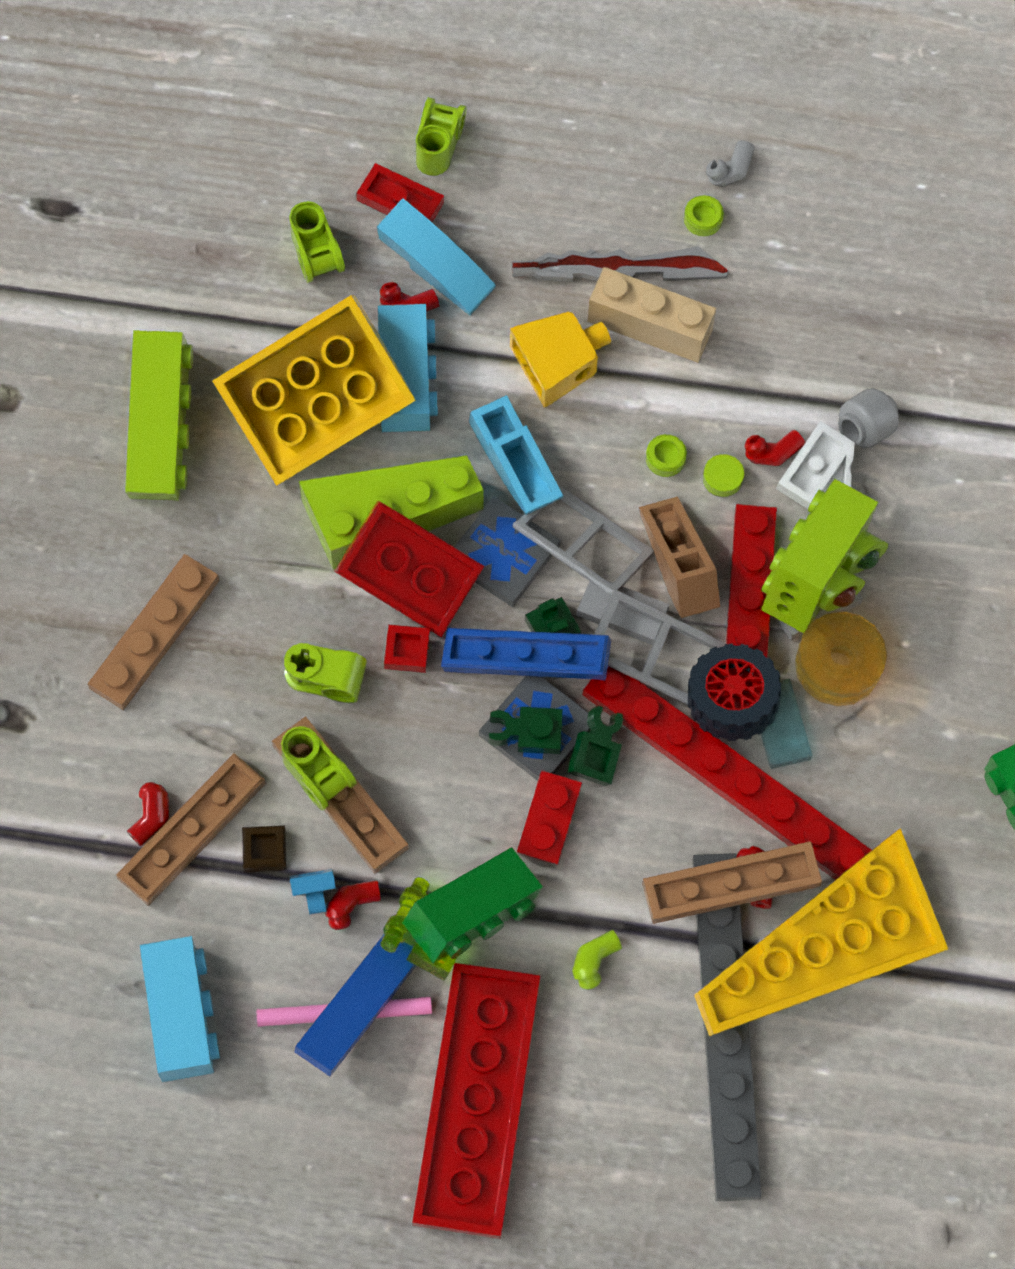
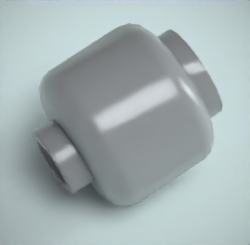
(868, 418)

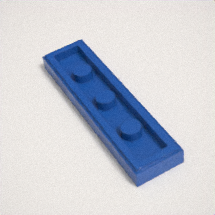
(526, 653)
(355, 1007)

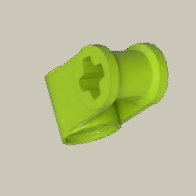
(438, 130)
(315, 247)
(329, 674)
(319, 773)

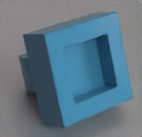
(313, 886)

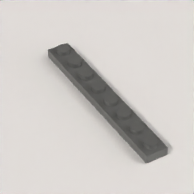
(728, 1062)

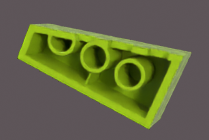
(158, 415)
(423, 492)

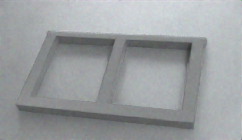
(599, 521)
(666, 623)

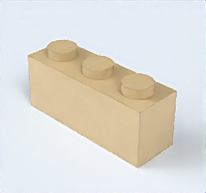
(651, 314)

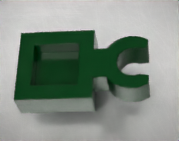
(536, 729)
(594, 752)

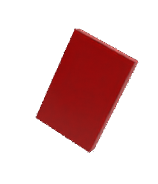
(409, 568)

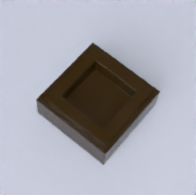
(264, 848)

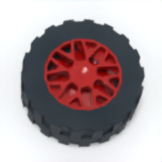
(734, 692)

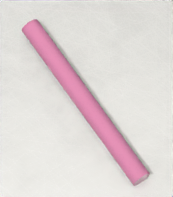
(310, 1013)

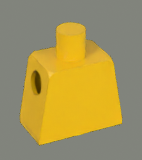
(557, 353)

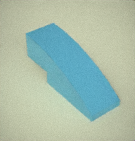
(435, 257)
(514, 455)

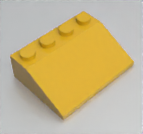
(314, 389)

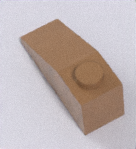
(681, 557)

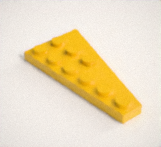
(848, 933)

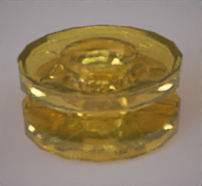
(846, 635)

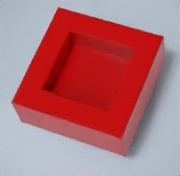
(407, 648)

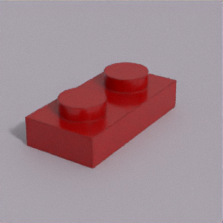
(386, 188)
(549, 817)

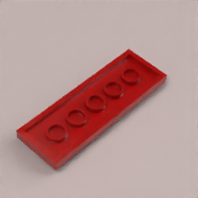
(476, 1101)

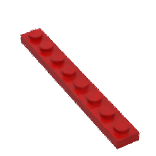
(725, 771)

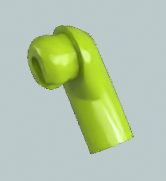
(590, 956)

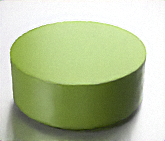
(703, 215)
(666, 455)
(723, 475)

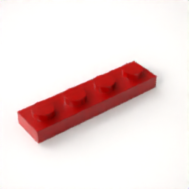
(750, 566)

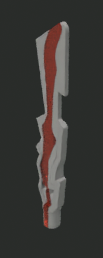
(674, 265)

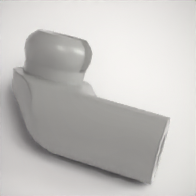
(728, 172)

